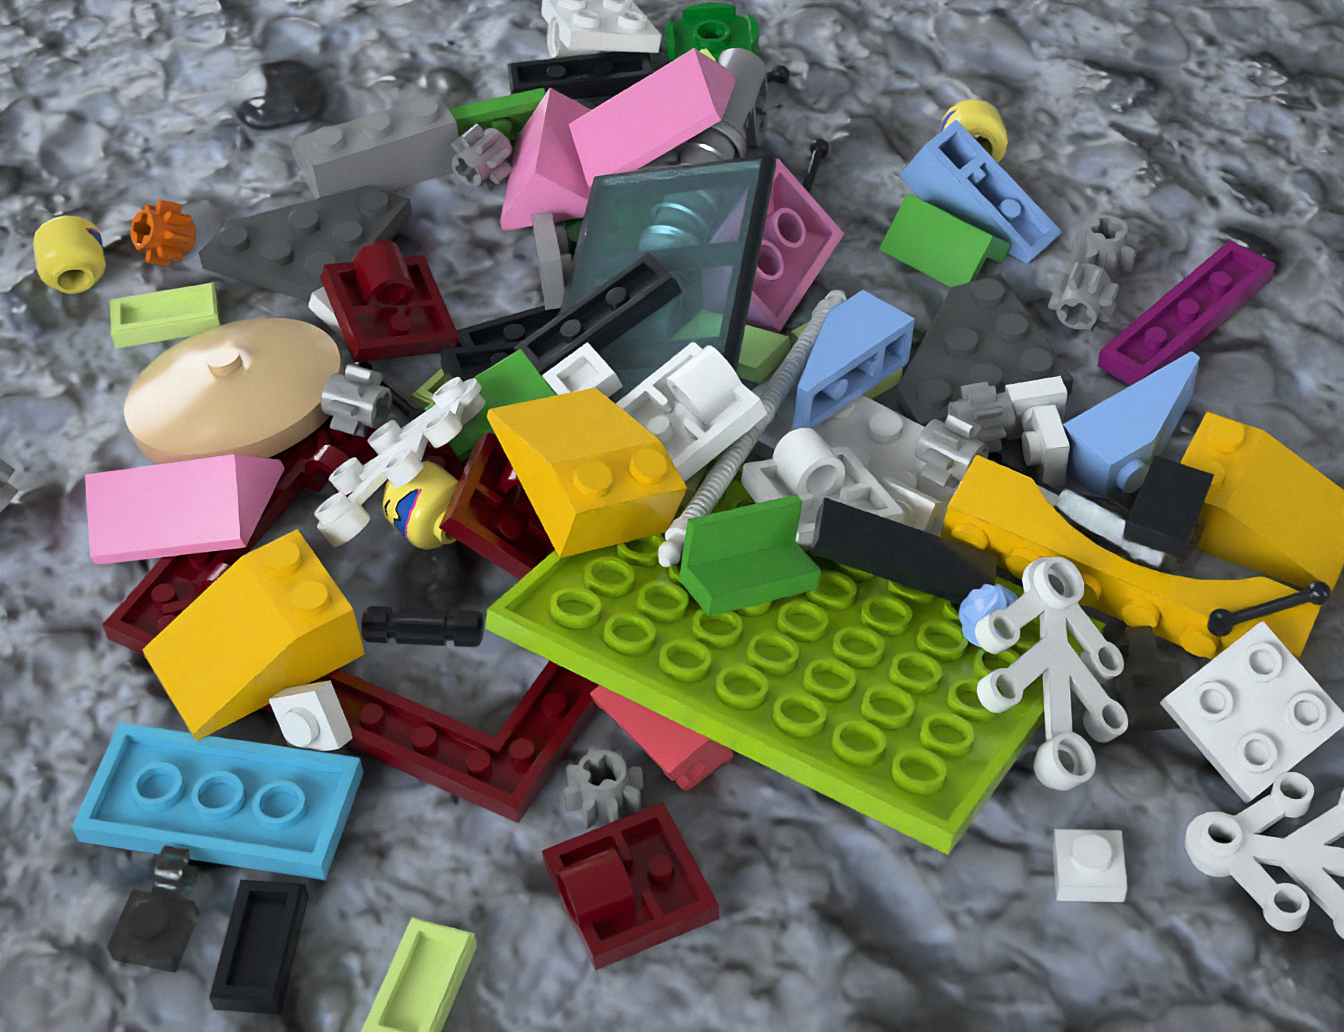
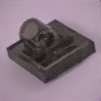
(1105, 520)

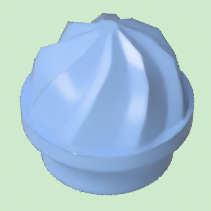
(980, 604)

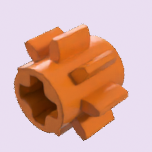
(163, 232)

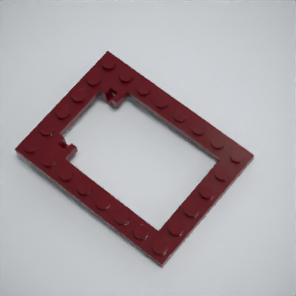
(487, 770)

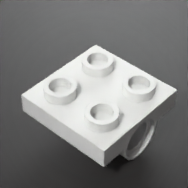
(597, 26)
(694, 407)
(814, 471)
(1254, 712)

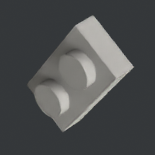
(552, 259)

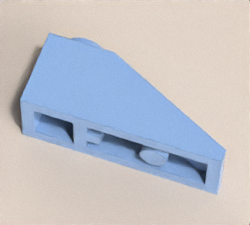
(970, 184)
(854, 352)
(1121, 436)

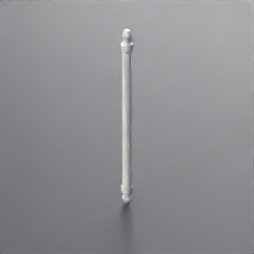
(734, 455)

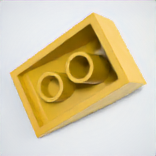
(589, 470)
(1267, 505)
(253, 633)

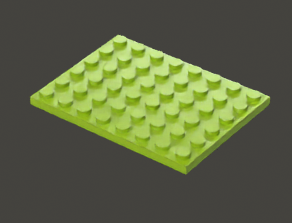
(835, 687)

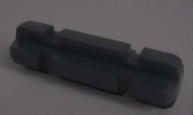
(422, 626)

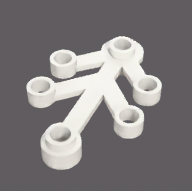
(397, 460)
(1053, 593)
(1301, 854)

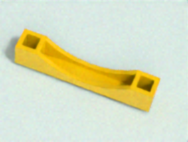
(1013, 520)

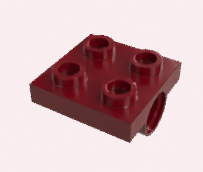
(388, 304)
(495, 513)
(630, 885)

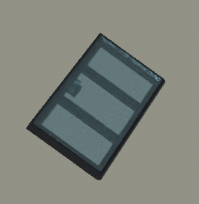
(703, 229)

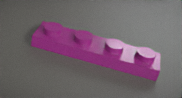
(1186, 313)

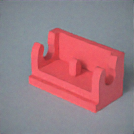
(665, 741)

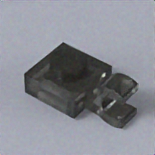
(1145, 682)
(159, 922)

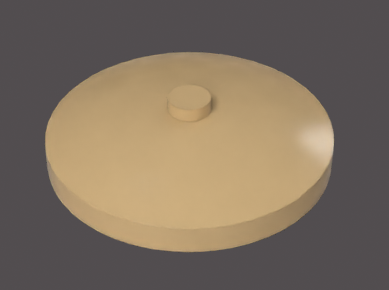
(233, 391)

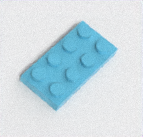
(220, 800)

